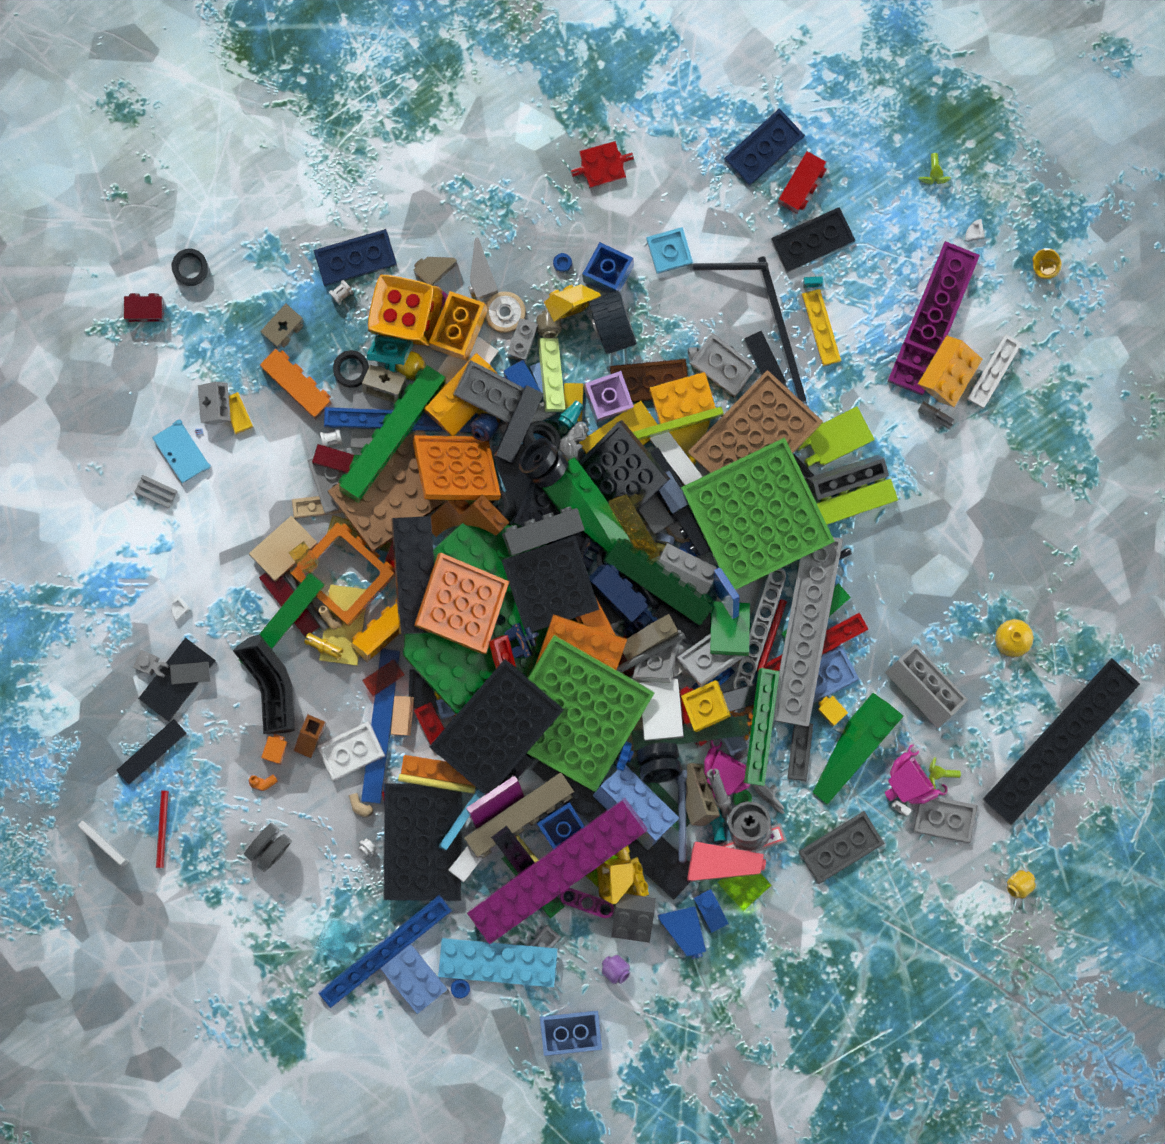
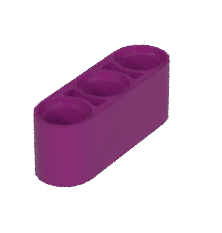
(594, 910)

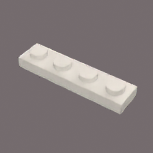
(994, 371)

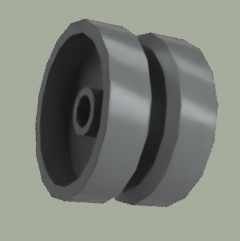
(750, 826)
(270, 849)

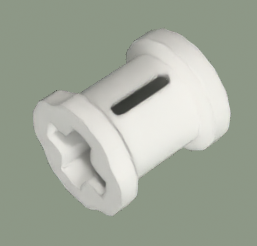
(341, 292)
(331, 438)

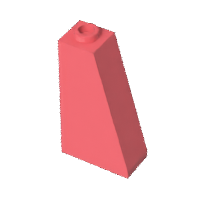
(720, 862)

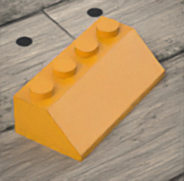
(450, 411)
(378, 634)

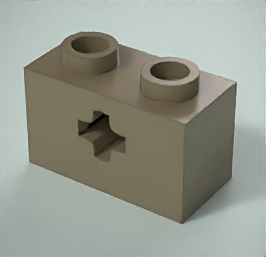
(284, 316)
(384, 383)

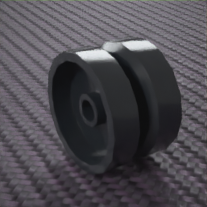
(543, 462)
(659, 762)

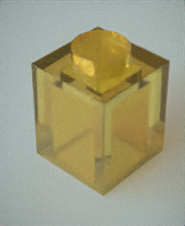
(304, 558)

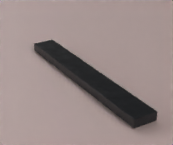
(782, 333)

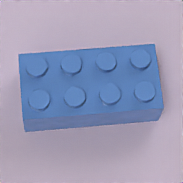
(644, 801)

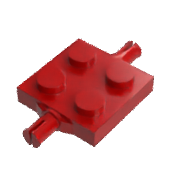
(602, 164)

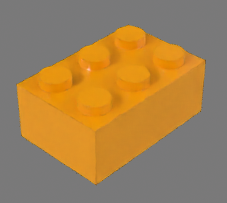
(458, 326)
(950, 371)
(682, 398)

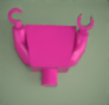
(730, 770)
(910, 781)

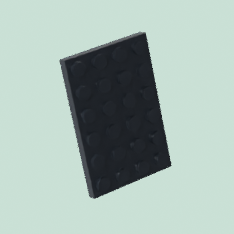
(496, 727)
(413, 829)

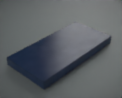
(764, 147)
(355, 257)

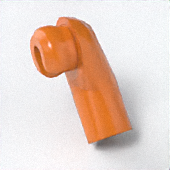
(262, 784)

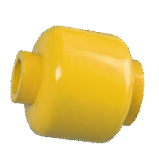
(1021, 884)

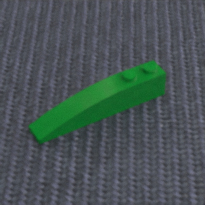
(580, 492)
(857, 742)

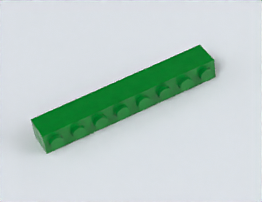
(392, 433)

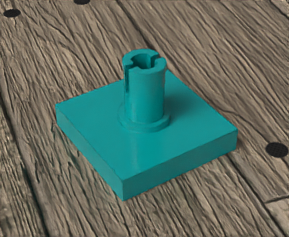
(390, 351)

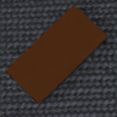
(642, 376)

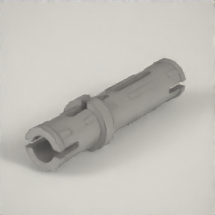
(723, 800)

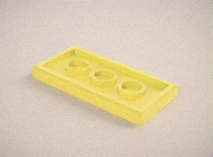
(342, 637)

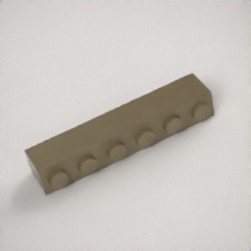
(520, 814)

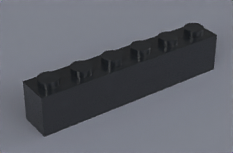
(684, 517)

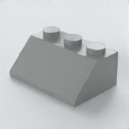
(688, 567)

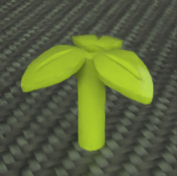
(936, 173)
(938, 772)

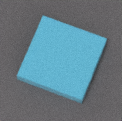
(669, 250)

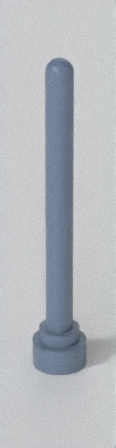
(681, 780)

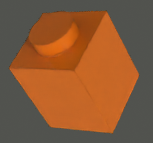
(275, 749)

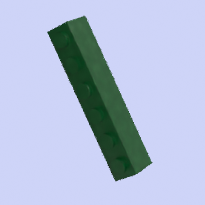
(659, 581)

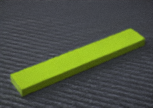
(679, 423)

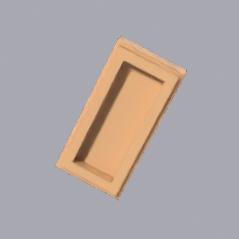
(402, 715)

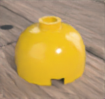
(1014, 638)

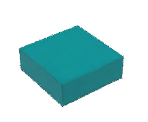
(811, 282)

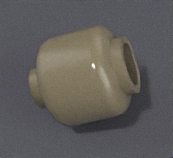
(546, 326)

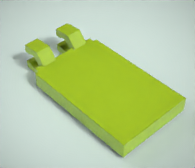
(838, 437)

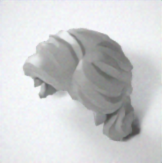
(569, 443)

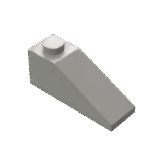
(481, 277)

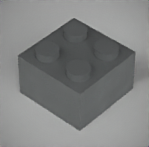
(633, 918)

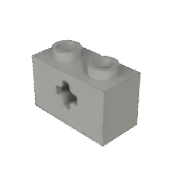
(522, 340)
(214, 402)

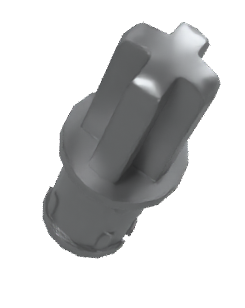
(936, 415)

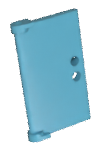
(185, 457)

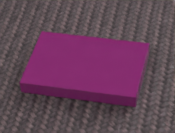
(495, 802)

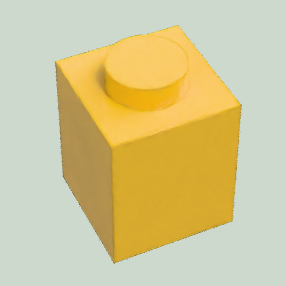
(832, 710)

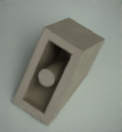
(433, 268)

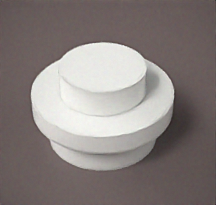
(367, 847)

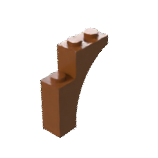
(478, 514)

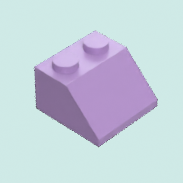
(608, 396)

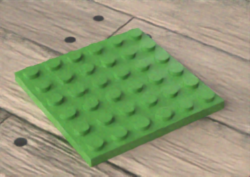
(757, 514)
(597, 713)

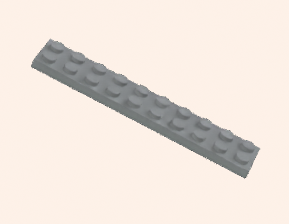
(806, 635)

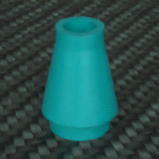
(570, 415)

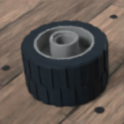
(612, 322)

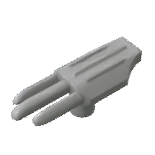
(768, 795)

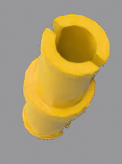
(323, 646)

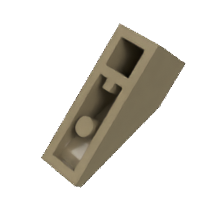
(649, 637)
(699, 797)

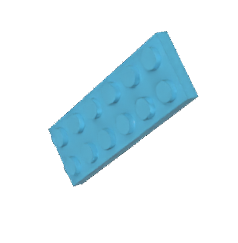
(498, 962)

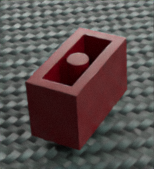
(143, 308)

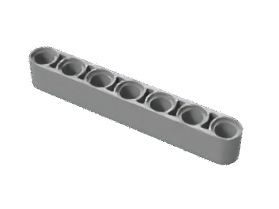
(762, 622)

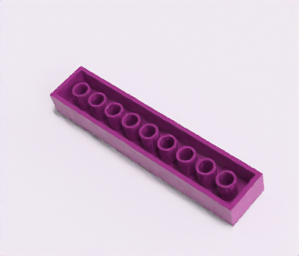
(557, 870)

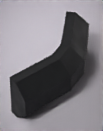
(273, 684)

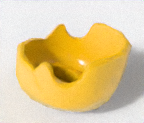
(1046, 263)
(412, 366)

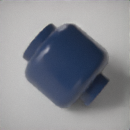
(484, 427)

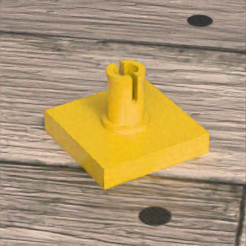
(706, 706)

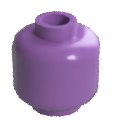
(615, 969)

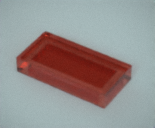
(383, 677)

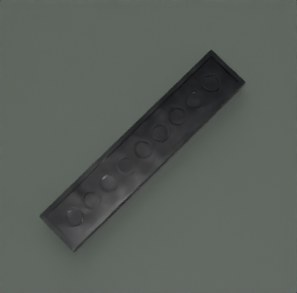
(1061, 741)
(658, 862)

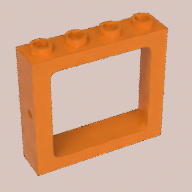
(370, 593)

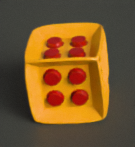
(404, 309)

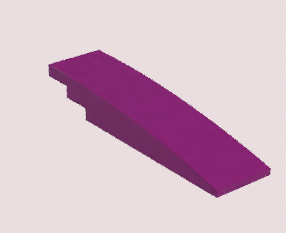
(933, 315)

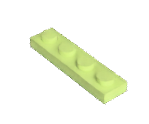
(551, 374)

